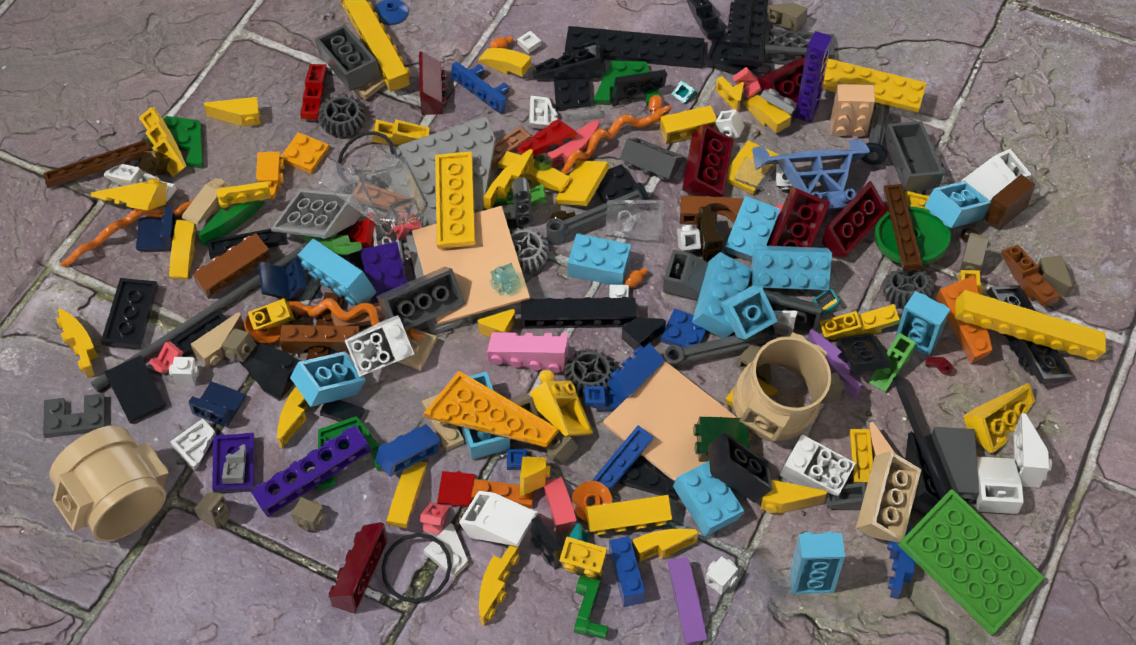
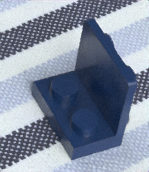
(156, 232)
(283, 282)
(217, 404)

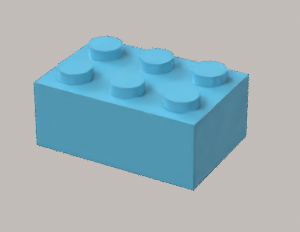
(957, 204)
(751, 228)
(599, 260)
(923, 322)
(327, 378)
(707, 499)

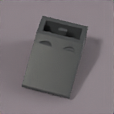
(684, 275)

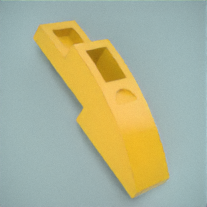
(859, 324)
(77, 339)
(493, 583)

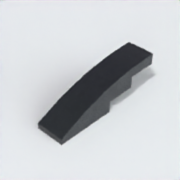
(706, 18)

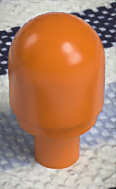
(501, 42)
(655, 103)
(635, 277)

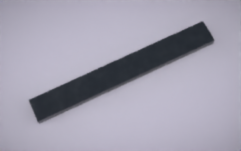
(923, 435)

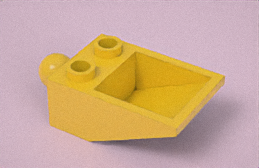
(560, 405)

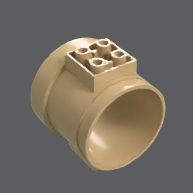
(764, 415)
(108, 483)

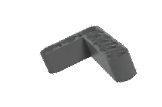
(520, 212)

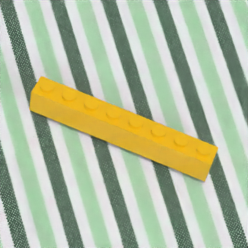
(377, 43)
(1030, 325)

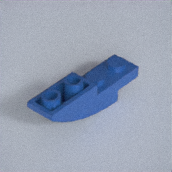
(902, 565)

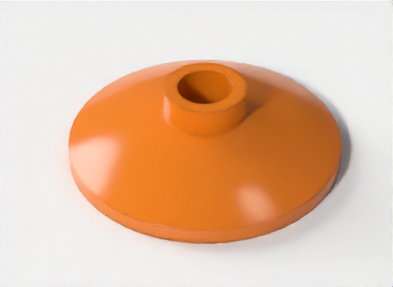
(264, 336)
(586, 490)

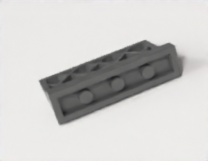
(784, 53)

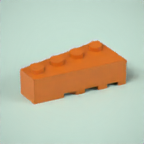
(972, 338)

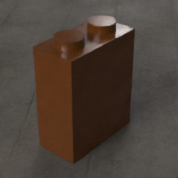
(1010, 202)

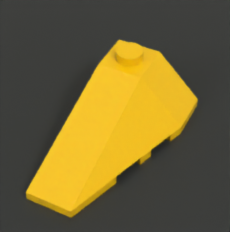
(139, 195)
(999, 417)

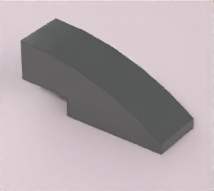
(850, 497)

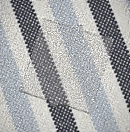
(754, 178)

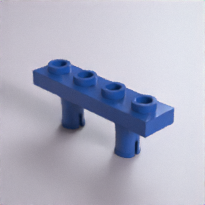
(472, 82)

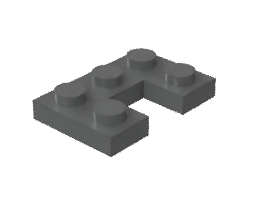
(58, 423)

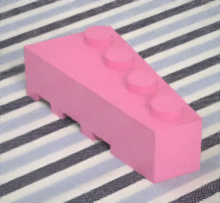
(529, 351)

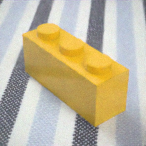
(683, 124)

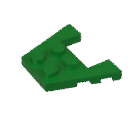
(618, 69)
(188, 137)
(335, 430)

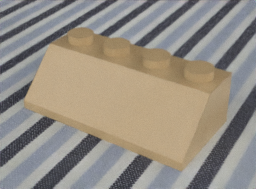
(888, 497)

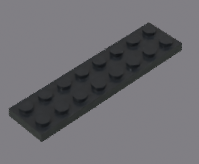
(639, 46)

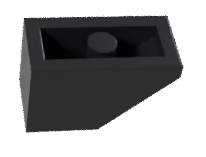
(642, 331)

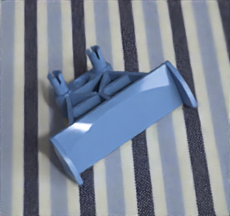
(836, 196)

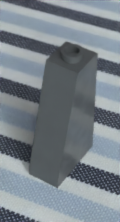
(959, 459)

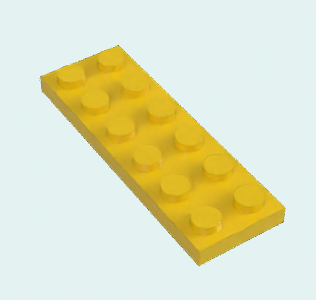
(888, 88)
(455, 200)

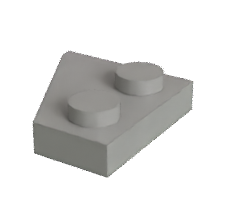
(782, 102)

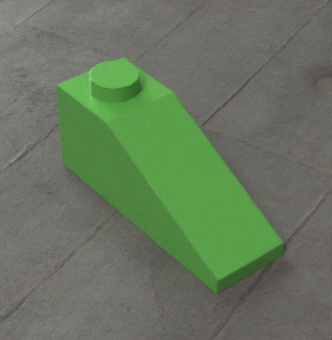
(899, 355)

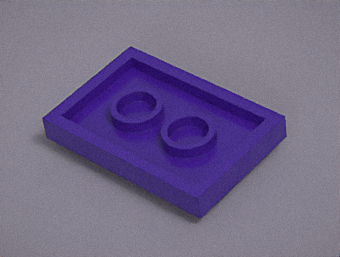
(383, 267)
(230, 444)

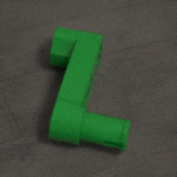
(589, 588)

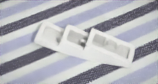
(127, 174)

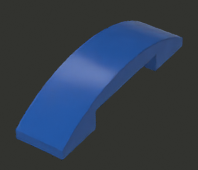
(601, 398)

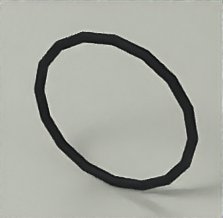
(364, 134)
(433, 593)

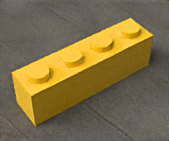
(628, 513)

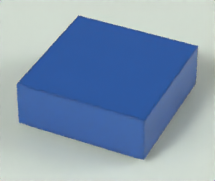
(514, 458)

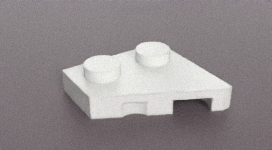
(541, 112)
(785, 322)
(194, 443)
(452, 543)

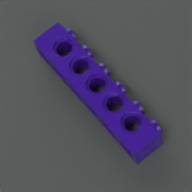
(813, 76)
(306, 480)

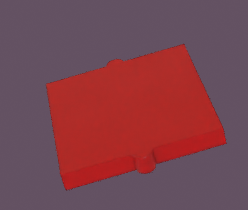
(456, 489)

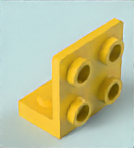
(583, 558)

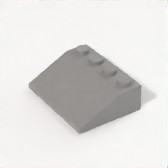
(316, 214)

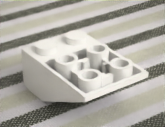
(996, 174)
(379, 346)
(817, 467)
(999, 486)
(496, 519)

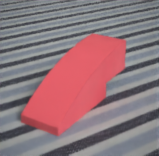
(559, 504)

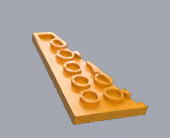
(477, 407)

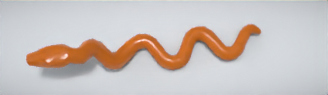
(611, 133)
(118, 225)
(329, 303)

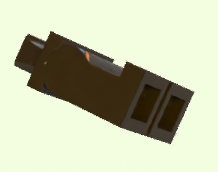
(710, 242)

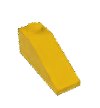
(235, 111)
(790, 497)

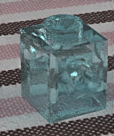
(504, 279)

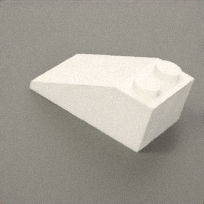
(1030, 454)

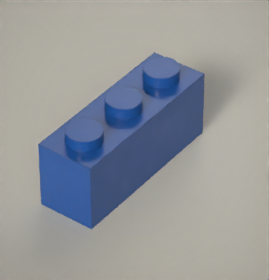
(635, 371)
(407, 450)
(626, 571)

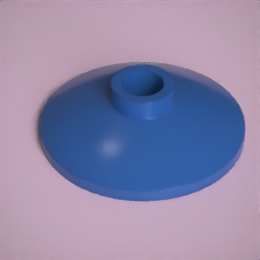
(391, 11)

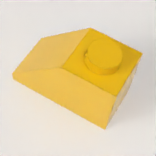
(533, 474)

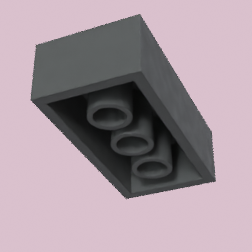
(347, 57)

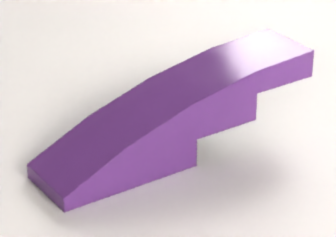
(833, 356)
(686, 600)

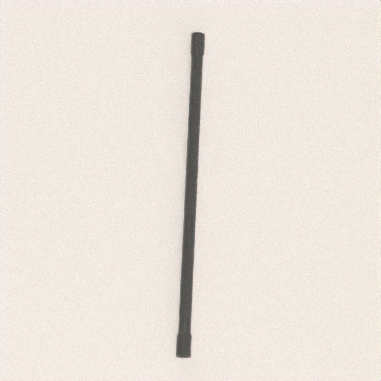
(102, 381)

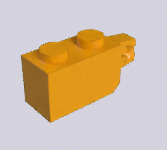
(269, 169)

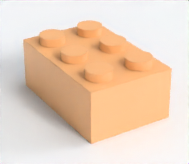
(852, 110)

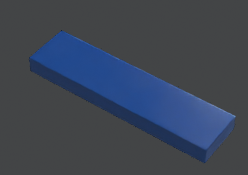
(624, 458)

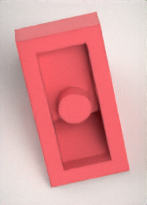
(434, 518)

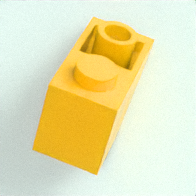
(271, 315)

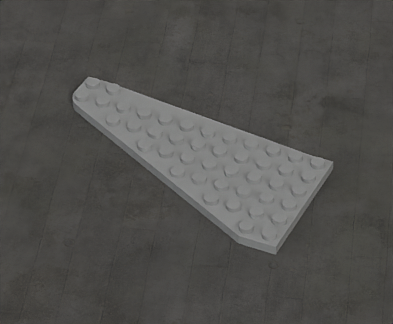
(420, 155)

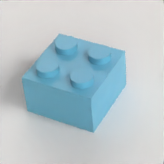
(749, 312)

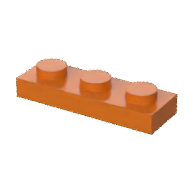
(506, 490)

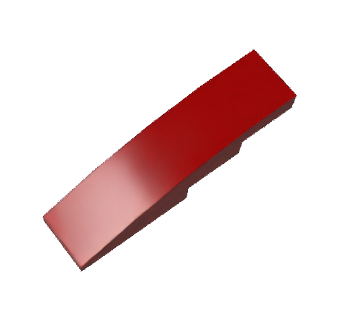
(313, 91)

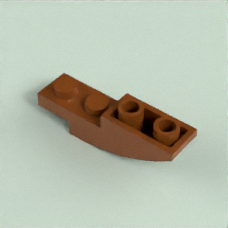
(1028, 276)

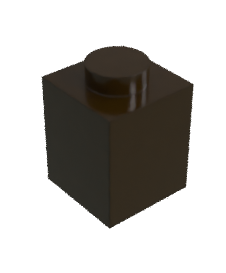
(154, 162)

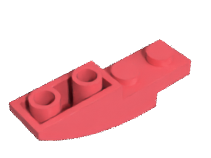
(562, 153)

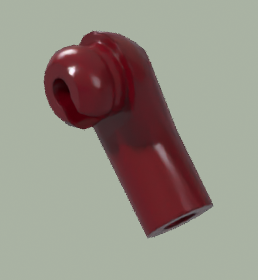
(940, 363)

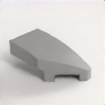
(235, 467)

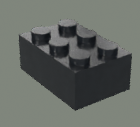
(739, 467)

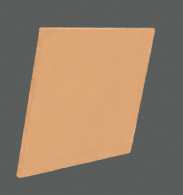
(474, 263)
(667, 409)

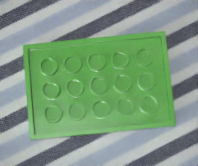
(971, 561)

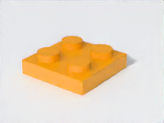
(305, 153)

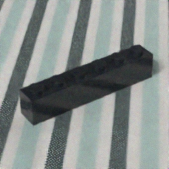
(577, 312)

